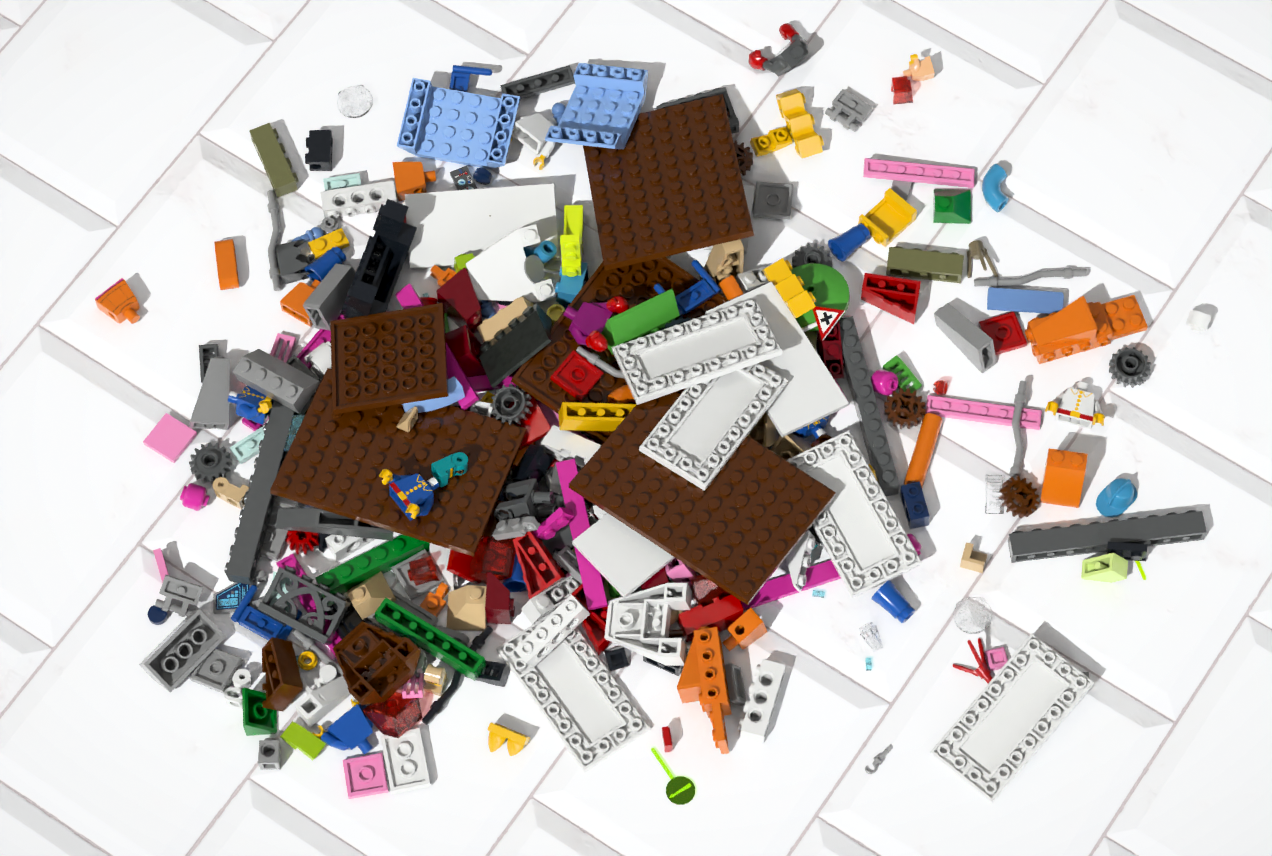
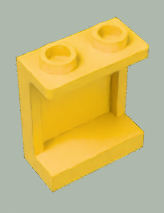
(888, 218)

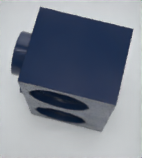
(914, 505)

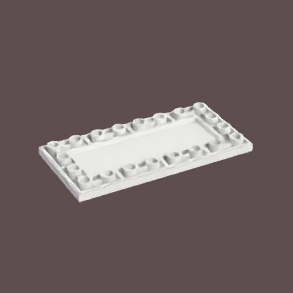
(460, 220)
(696, 351)
(810, 387)
(712, 422)
(859, 521)
(621, 554)
(577, 697)
(1012, 718)

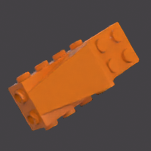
(1083, 327)
(706, 681)

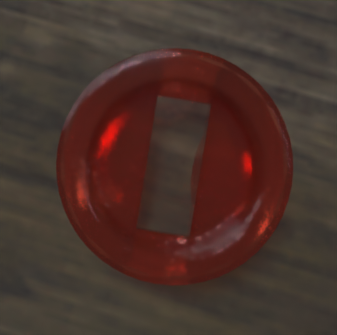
(940, 387)

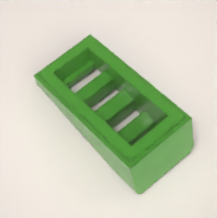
(901, 366)

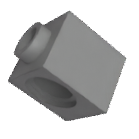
(269, 762)

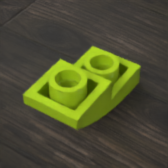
(303, 740)

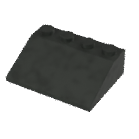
(515, 344)

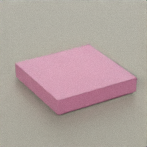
(170, 438)
(365, 776)

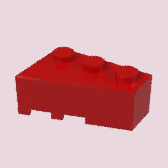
(892, 295)
(537, 564)
(717, 614)
(595, 623)

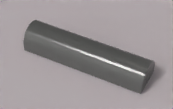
(540, 83)

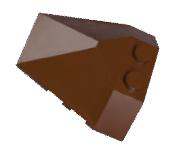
(375, 662)

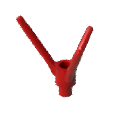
(982, 671)

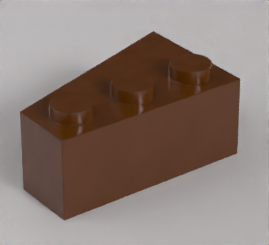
(281, 673)

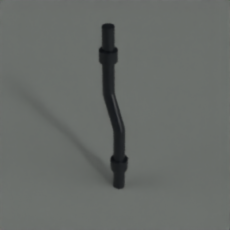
(437, 706)

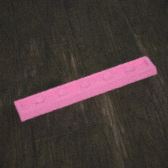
(918, 172)
(981, 412)

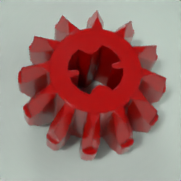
(304, 544)

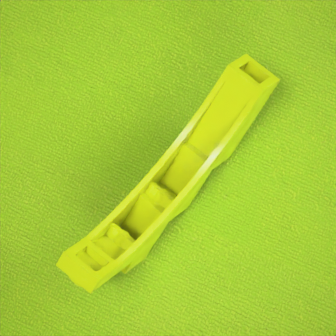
(572, 240)

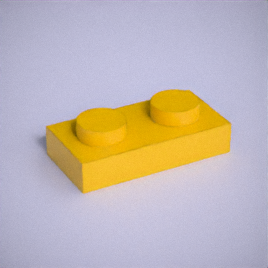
(324, 243)

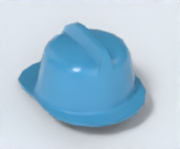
(1116, 497)

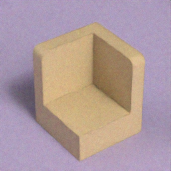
(972, 559)

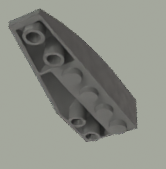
(320, 521)

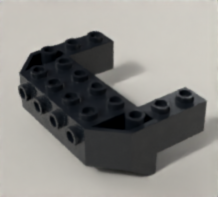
(392, 239)

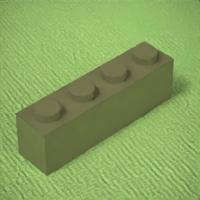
(273, 159)
(925, 264)

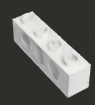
(350, 195)
(344, 546)
(552, 631)
(757, 730)

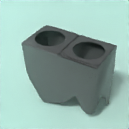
(291, 261)

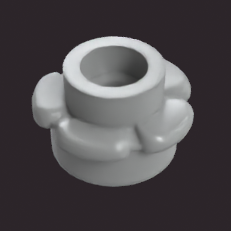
(328, 229)

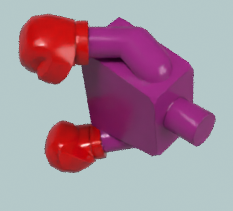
(591, 319)

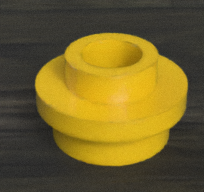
(307, 655)

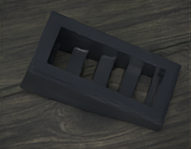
(499, 675)

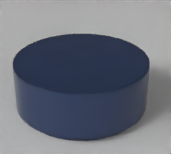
(482, 176)
(156, 615)

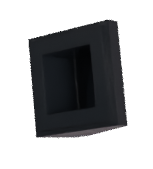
(616, 658)

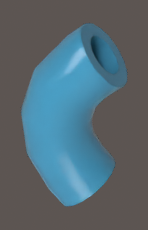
(991, 188)
(545, 251)

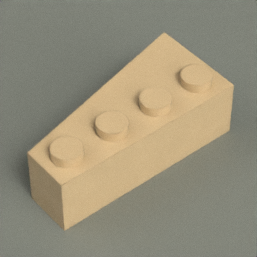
(725, 260)

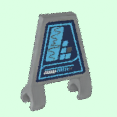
(231, 596)

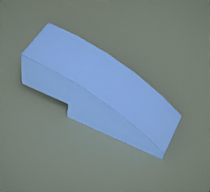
(455, 394)

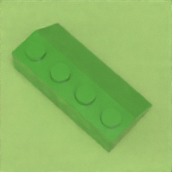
(641, 319)

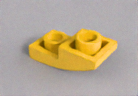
(772, 142)

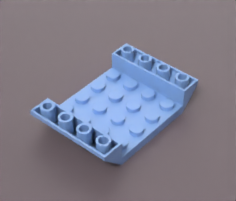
(601, 106)
(457, 125)

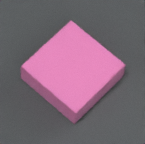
(996, 658)

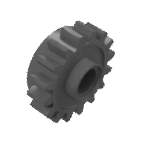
(811, 255)
(1129, 357)
(504, 398)
(208, 454)

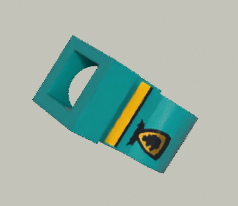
(448, 467)

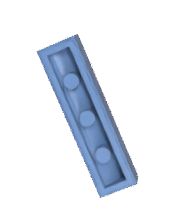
(1024, 300)

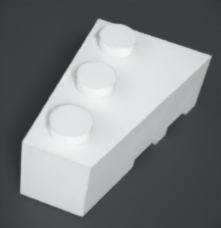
(567, 446)

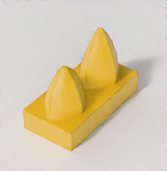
(499, 733)

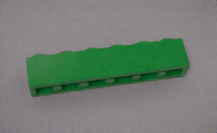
(370, 563)
(430, 639)

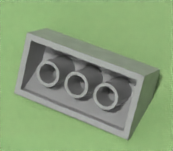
(276, 379)
(182, 650)

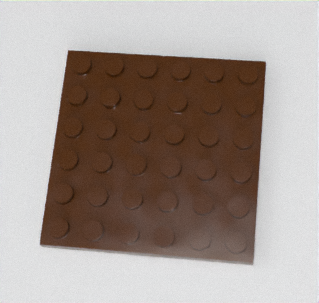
(388, 358)

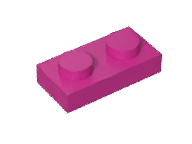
(553, 523)

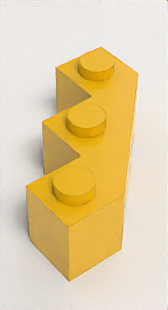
(799, 123)
(789, 287)

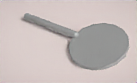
(535, 269)

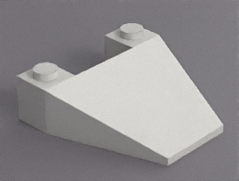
(500, 271)
(643, 622)

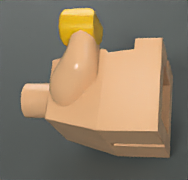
(919, 70)

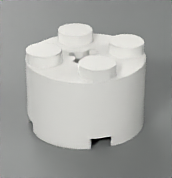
(320, 359)

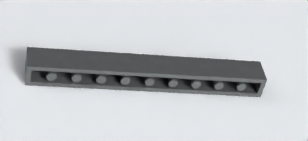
(867, 408)
(259, 500)
(1094, 537)

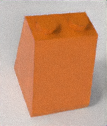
(1063, 478)

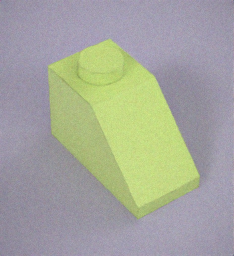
(1105, 568)

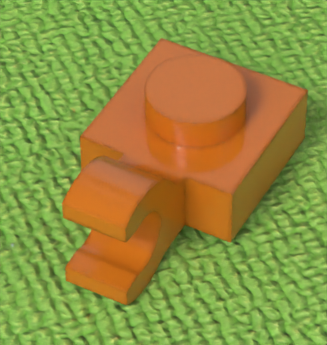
(440, 275)
(434, 602)

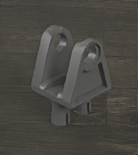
(527, 502)

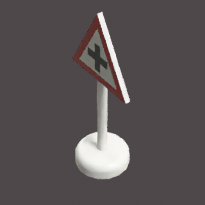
(825, 320)

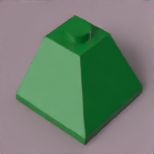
(952, 206)

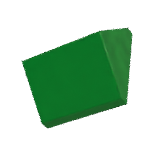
(255, 717)

